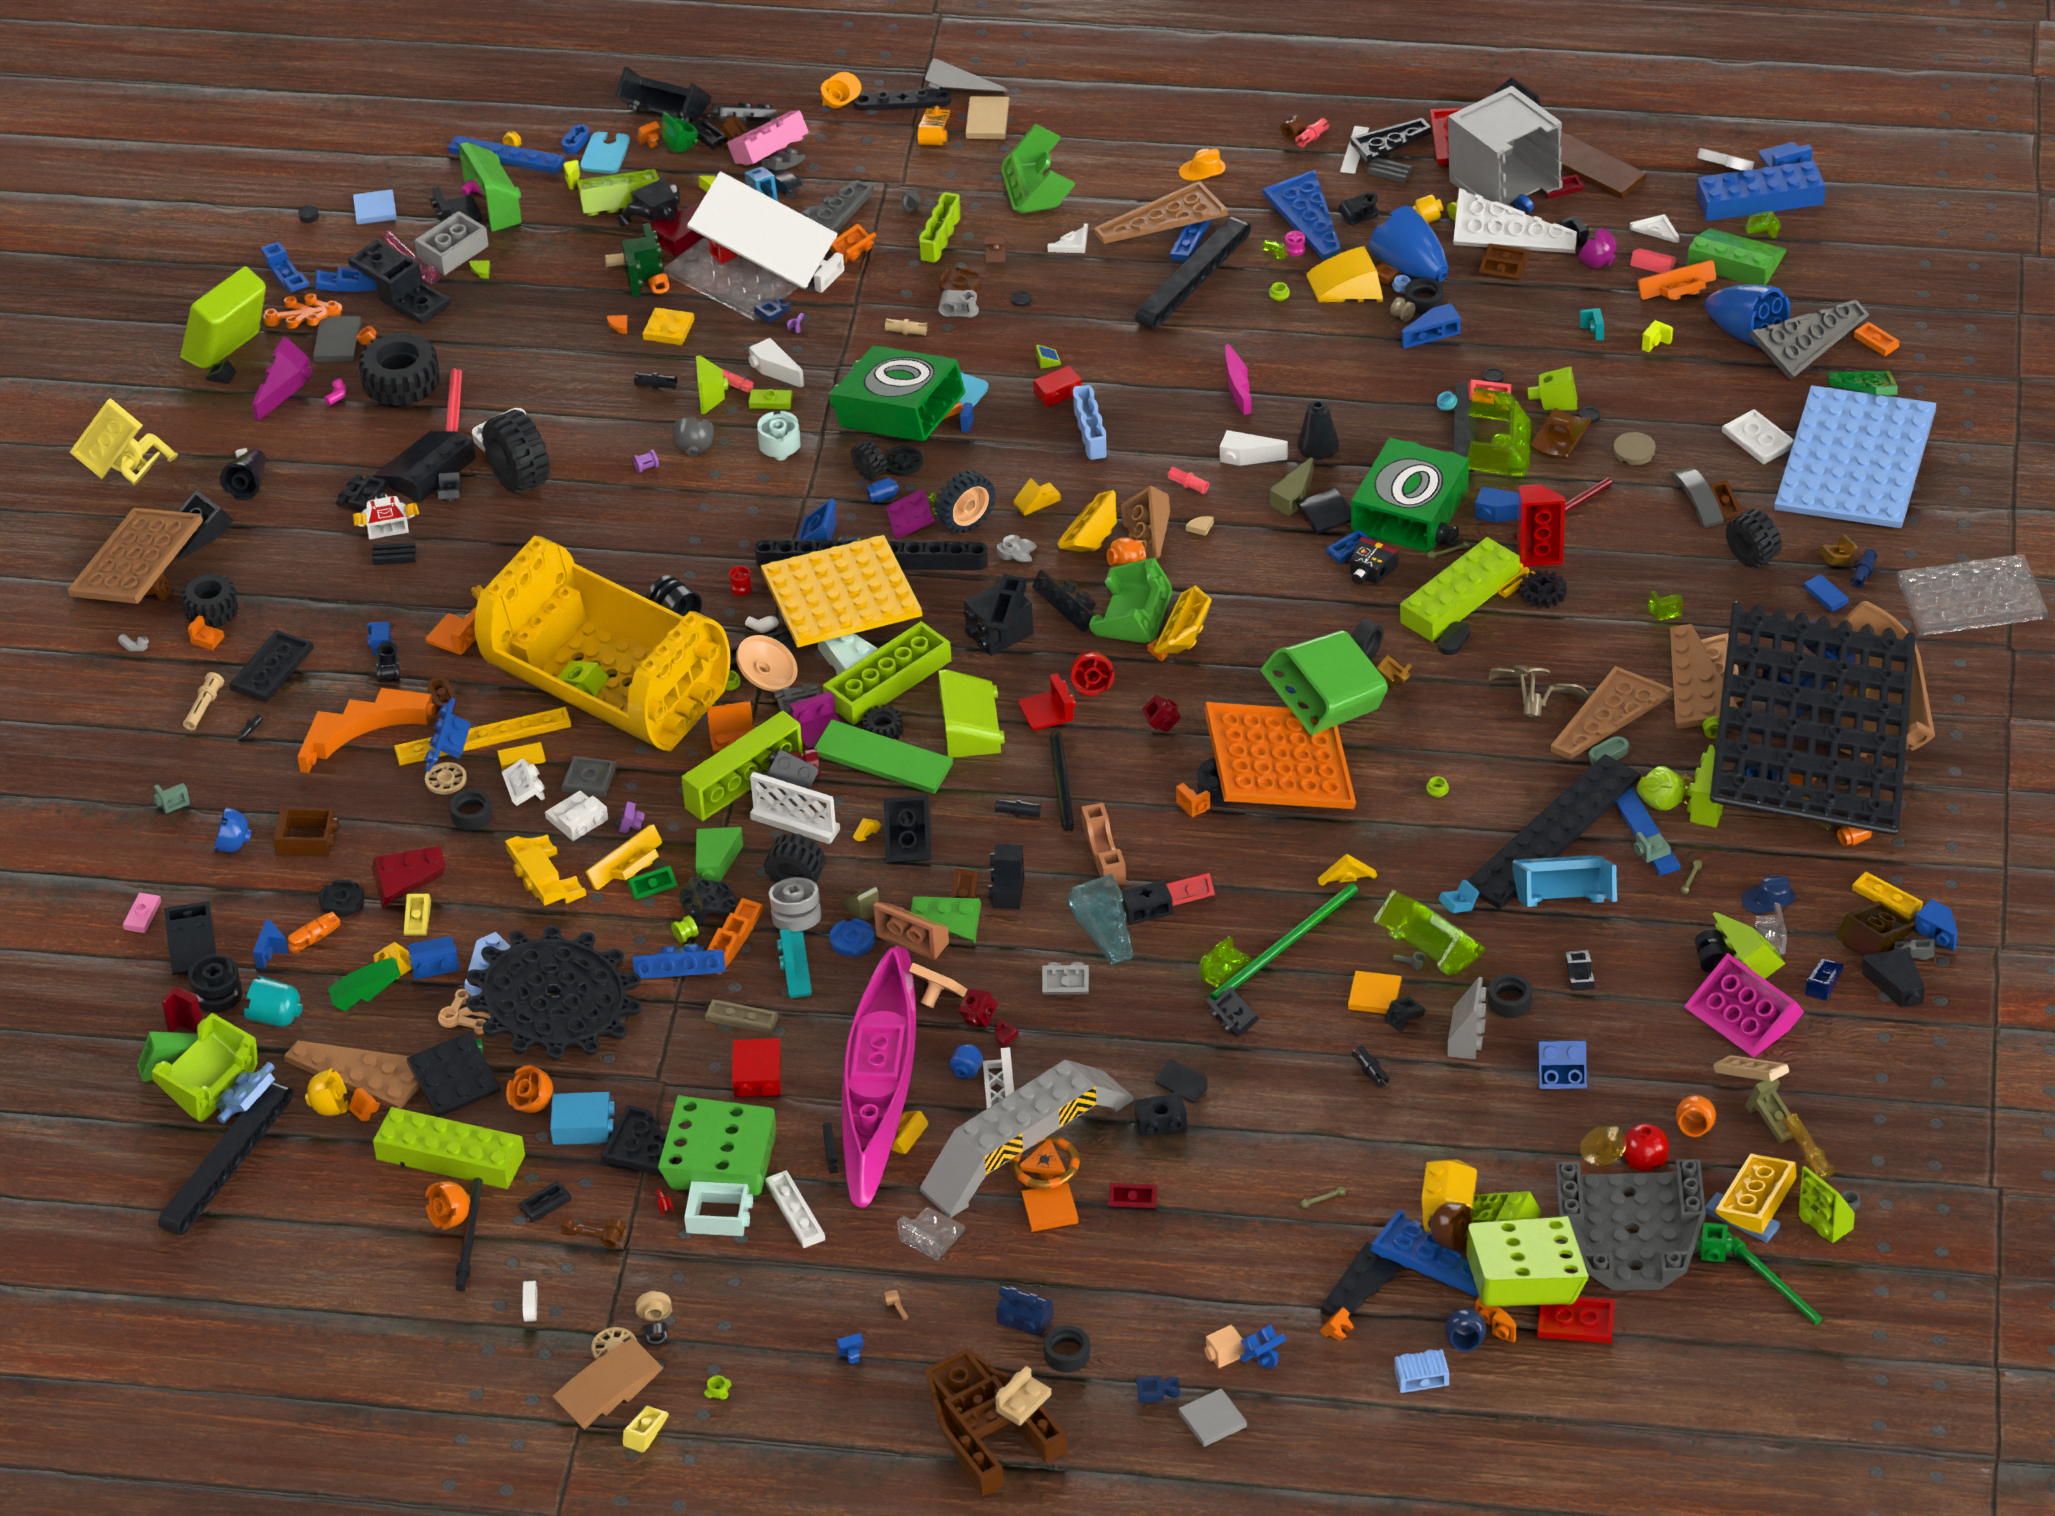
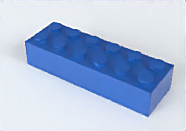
(1760, 190)

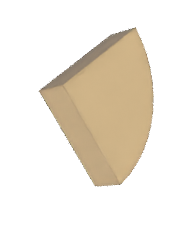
(1200, 525)

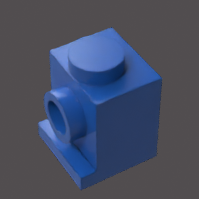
(378, 633)

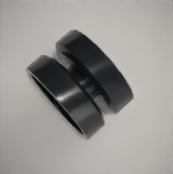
(216, 983)

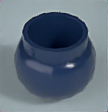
(1465, 1329)

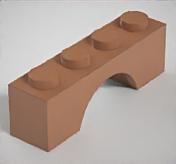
(1099, 837)

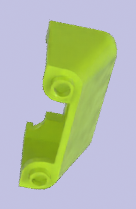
(969, 714)
(207, 1067)

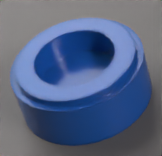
(1523, 203)

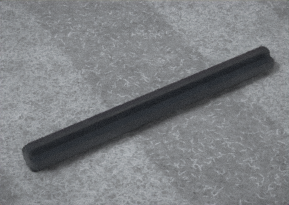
(1062, 781)

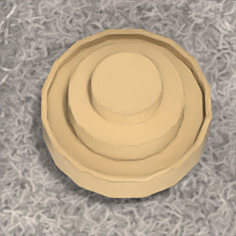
(653, 1306)

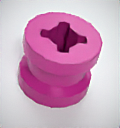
(1295, 243)

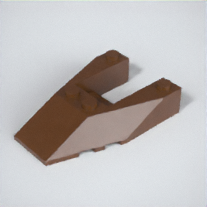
(966, 1408)

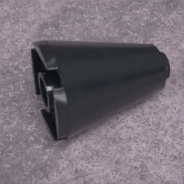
(1318, 432)
(244, 475)

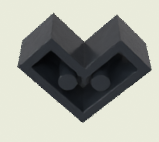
(1007, 876)

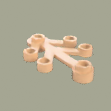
(453, 1015)

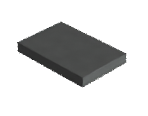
(337, 339)

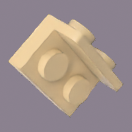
(1021, 1397)

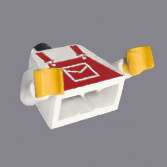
(385, 516)

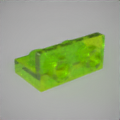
(1222, 963)

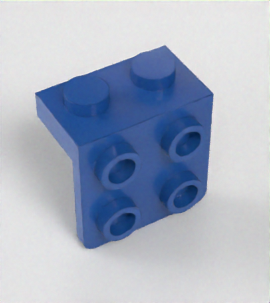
(1786, 154)
(433, 957)

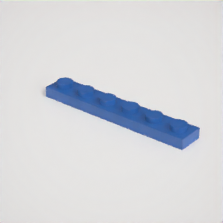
(515, 155)

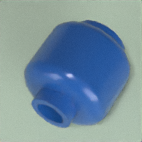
(966, 1061)

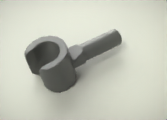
(1415, 961)

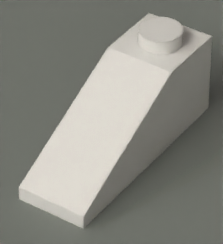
(775, 363)
(1251, 449)

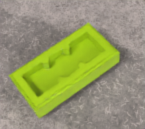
(770, 399)

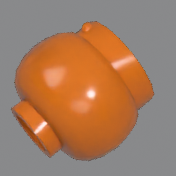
(1125, 551)
(1695, 1115)

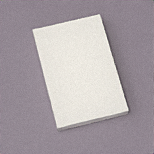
(1758, 436)

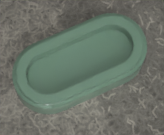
(1614, 747)

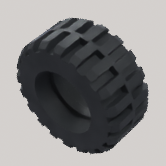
(403, 385)
(516, 451)

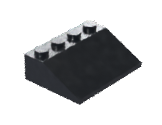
(418, 467)

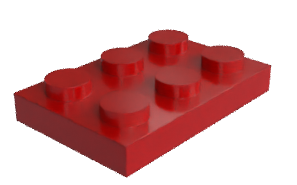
(1584, 1320)

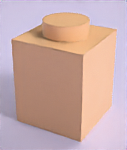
(1224, 1346)

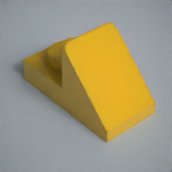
(1034, 497)

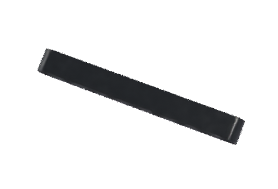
(1192, 273)
(224, 1159)

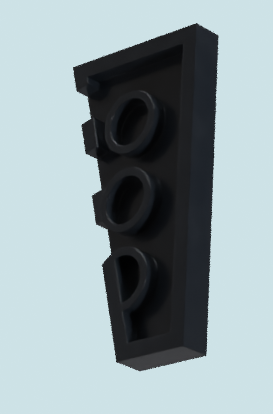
(1383, 141)
(1360, 1281)

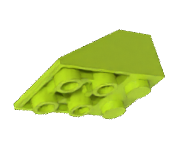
(1700, 806)
(1750, 946)
(1504, 1207)
(1824, 1207)

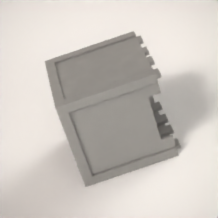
(1504, 147)

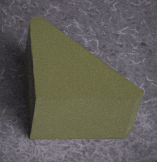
(862, 903)

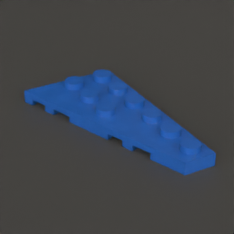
(1306, 211)
(1416, 1249)

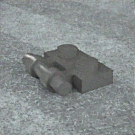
(788, 696)

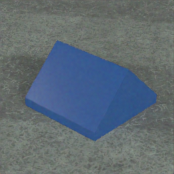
(820, 523)

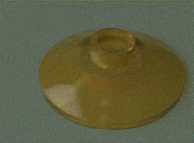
(1603, 1145)

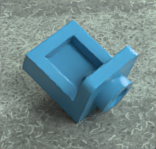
(1460, 900)

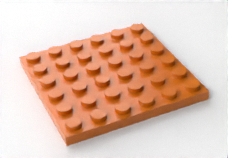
(1273, 759)

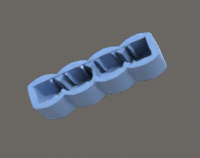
(1089, 422)

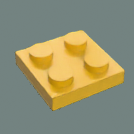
(668, 326)

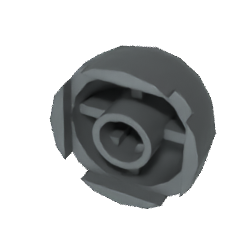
(693, 436)

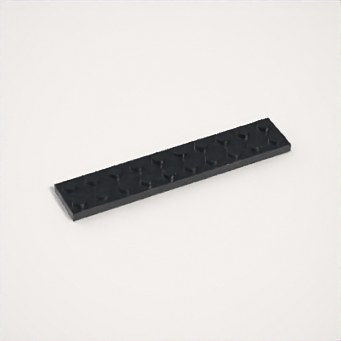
(1555, 827)

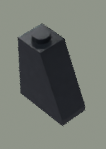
(1895, 976)

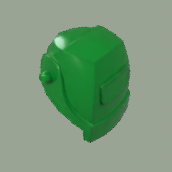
(678, 134)

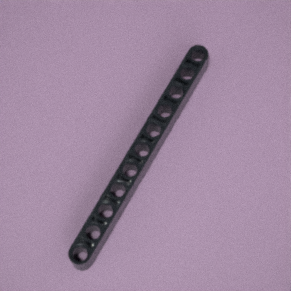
(909, 554)

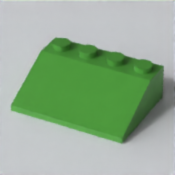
(1736, 256)

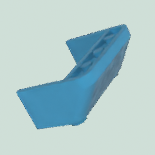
(1565, 877)

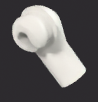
(763, 625)

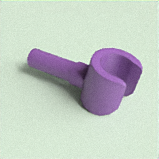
(795, 323)

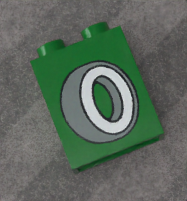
(897, 393)
(1409, 494)

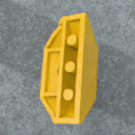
(1091, 524)
(1184, 622)
(1445, 1183)

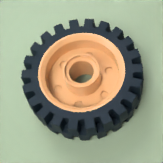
(965, 501)

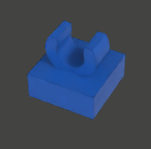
(850, 1346)

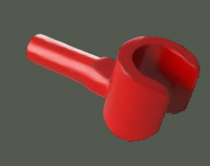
(664, 1203)

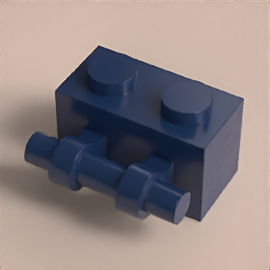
(1024, 1311)

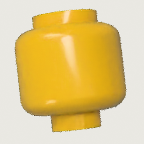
(1429, 208)

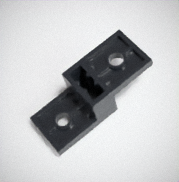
(399, 281)

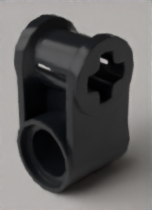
(1357, 209)
(388, 662)

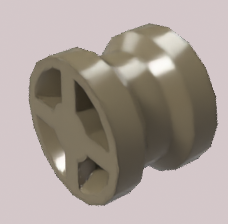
(1402, 309)

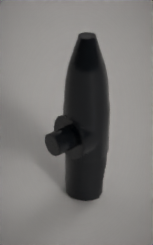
(250, 726)

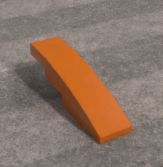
(736, 929)

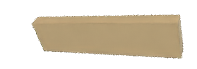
(1750, 1068)

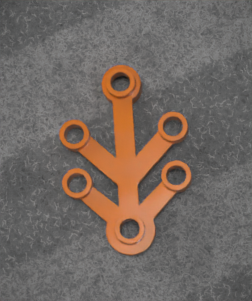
(302, 312)

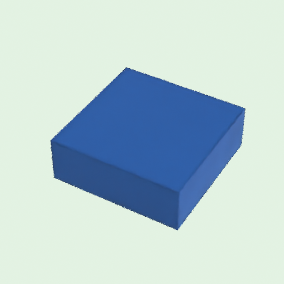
(966, 417)

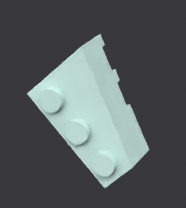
(845, 651)

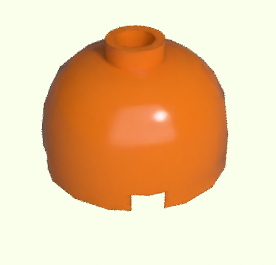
(529, 1090)
(447, 1204)

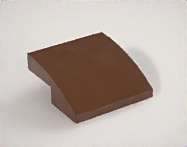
(1504, 262)

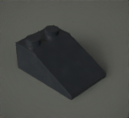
(213, 525)
(908, 829)

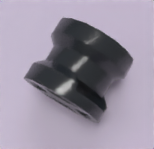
(1447, 534)

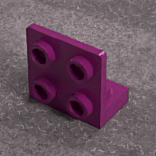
(814, 717)

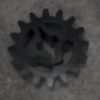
(1543, 589)

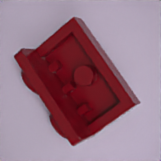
(181, 1009)

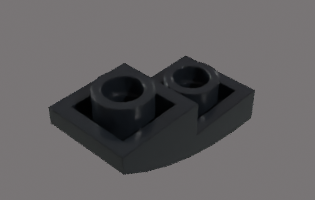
(785, 180)

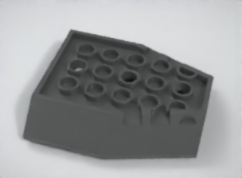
(1664, 1211)

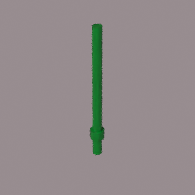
(1739, 1247)

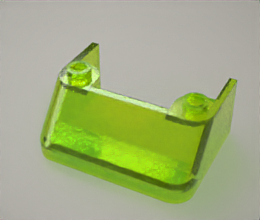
(1506, 453)
(1428, 932)

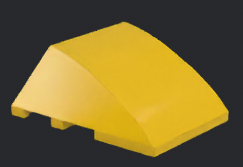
(1346, 277)

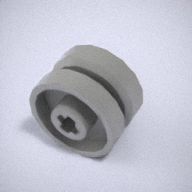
(795, 904)

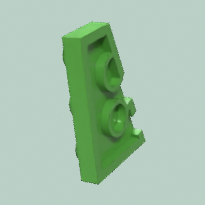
(958, 914)

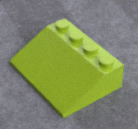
(611, 191)

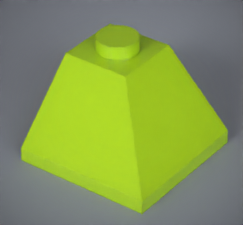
(710, 384)

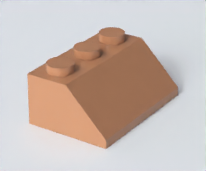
(910, 930)

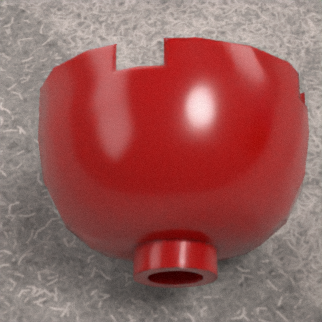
(1092, 673)
(1646, 1147)

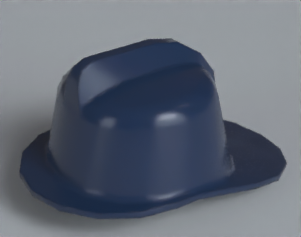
(1770, 891)

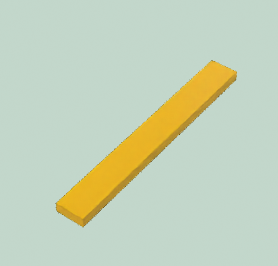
(491, 734)

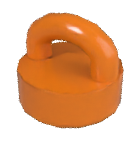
(659, 280)
(366, 335)

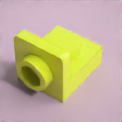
(1655, 333)

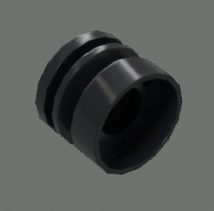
(674, 595)

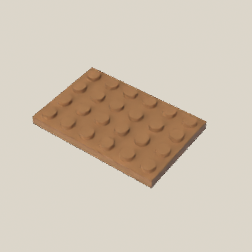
(135, 555)

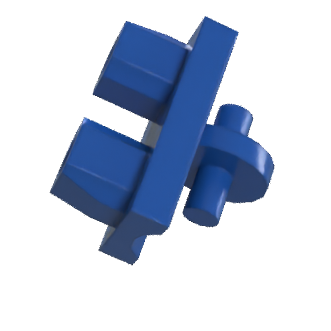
(1269, 1339)

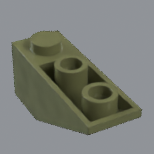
(1292, 489)

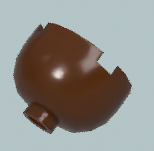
(1450, 1224)

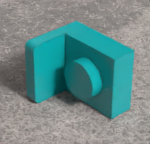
(1593, 319)

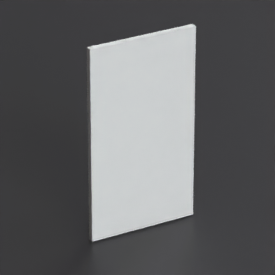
(762, 230)

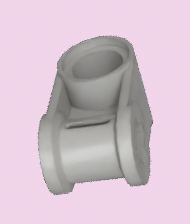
(957, 303)

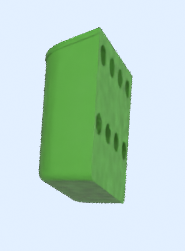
(1328, 677)
(722, 1146)

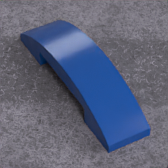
(282, 267)

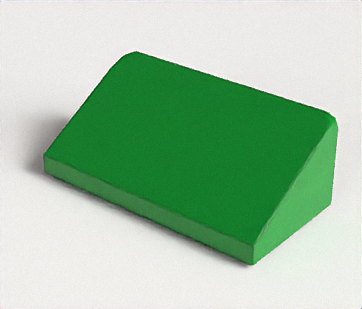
(652, 883)

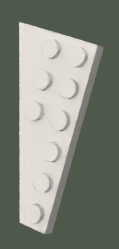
(1492, 222)

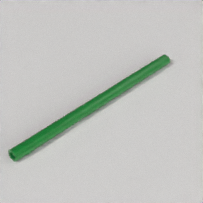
(1286, 940)

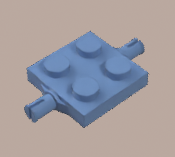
(244, 1092)

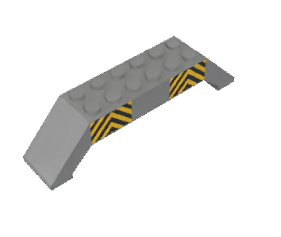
(1014, 1127)

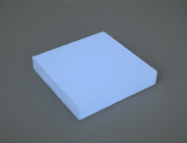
(374, 207)

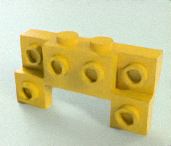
(539, 873)

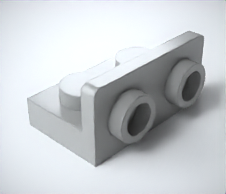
(1065, 979)

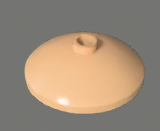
(766, 663)

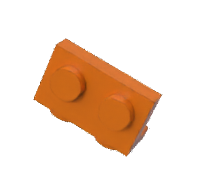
(853, 243)

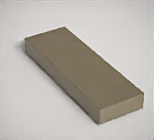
(741, 1016)

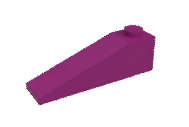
(282, 379)

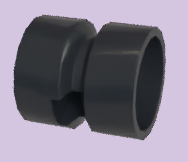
(1710, 949)

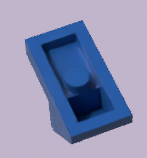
(269, 942)

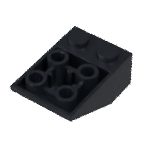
(189, 934)

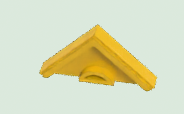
(1346, 870)

